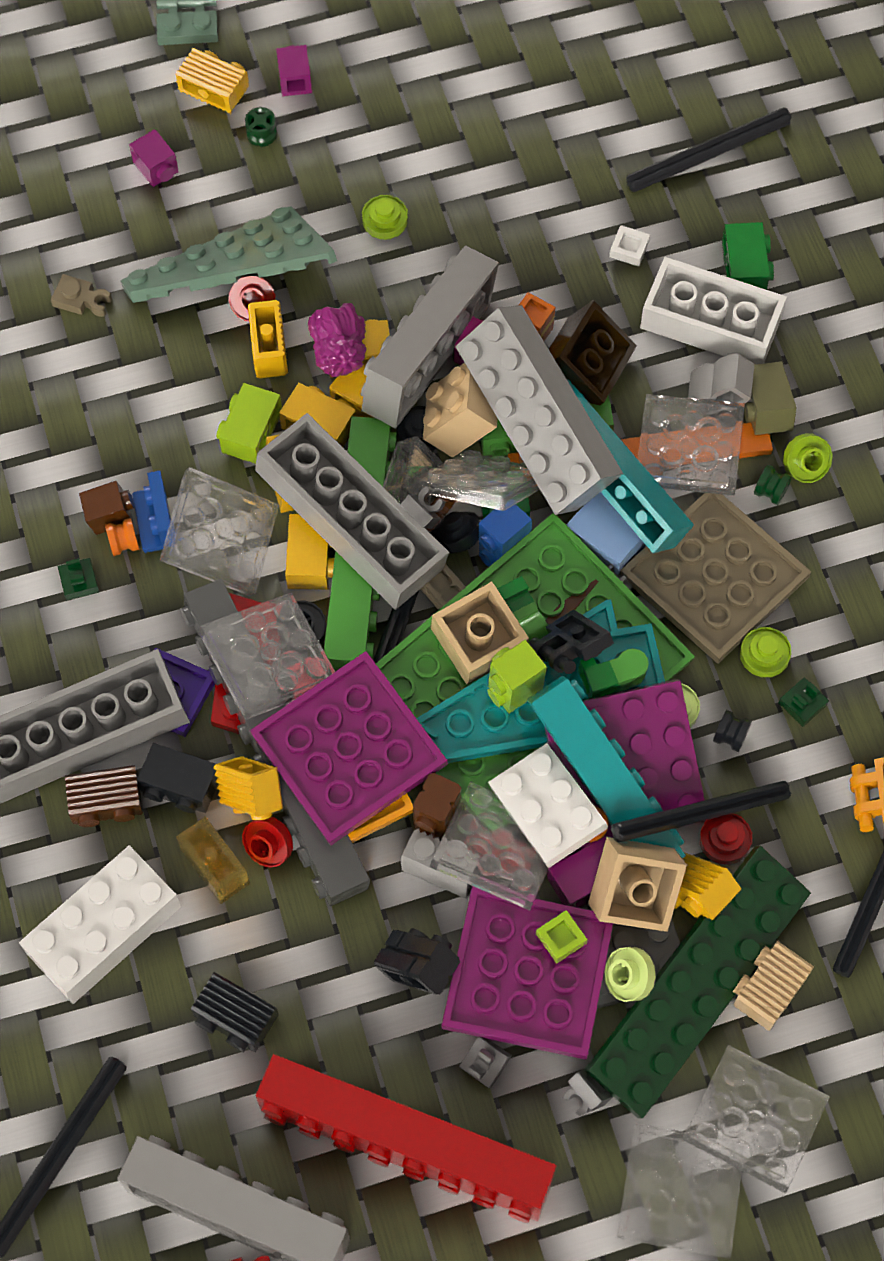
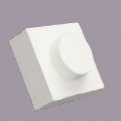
(629, 245)

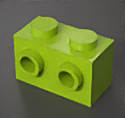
(250, 421)
(515, 676)

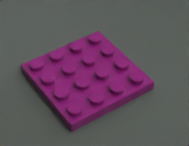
(656, 738)
(348, 748)
(513, 986)

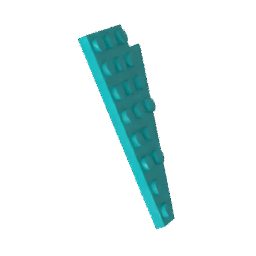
(474, 727)

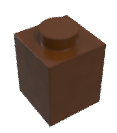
(106, 505)

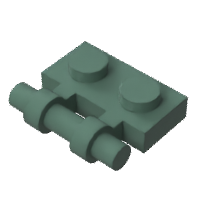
(186, 27)

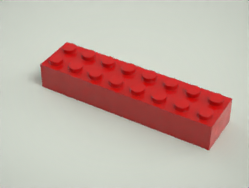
(405, 1138)

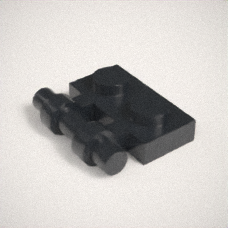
(571, 638)

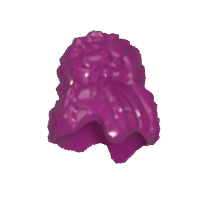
(338, 339)

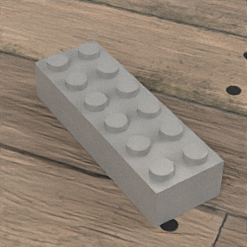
(427, 336)
(538, 409)
(351, 511)
(87, 723)
(230, 1206)

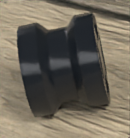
(732, 731)

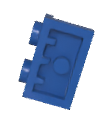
(152, 513)

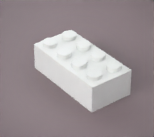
(712, 311)
(100, 924)

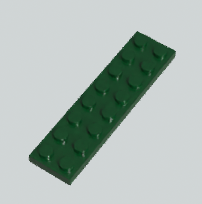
(696, 985)

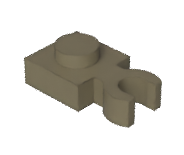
(76, 294)

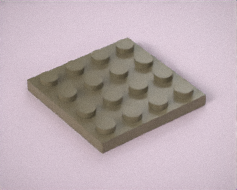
(717, 577)

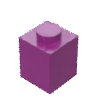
(294, 70)
(154, 158)

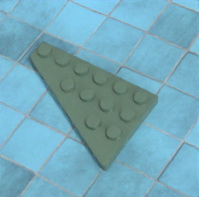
(261, 247)

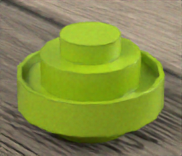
(385, 217)
(807, 458)
(765, 652)

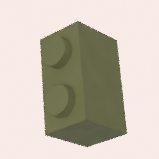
(771, 401)

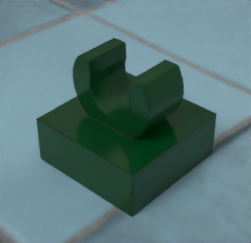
(78, 578)
(803, 701)

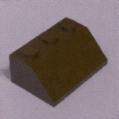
(592, 352)

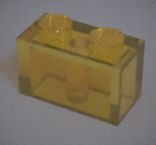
(213, 860)

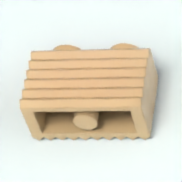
(772, 985)

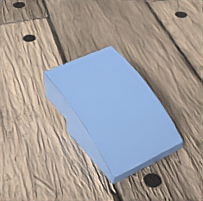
(606, 533)

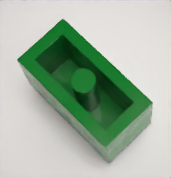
(746, 254)

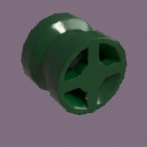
(263, 119)
(772, 485)

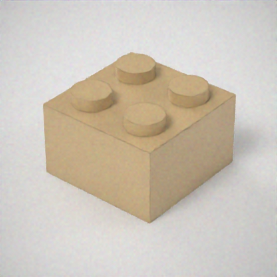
(457, 412)
(476, 630)
(637, 884)

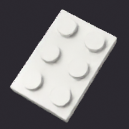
(548, 805)

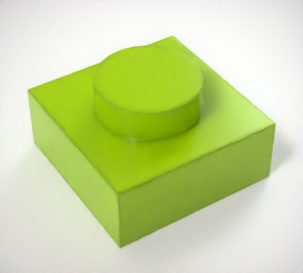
(561, 936)

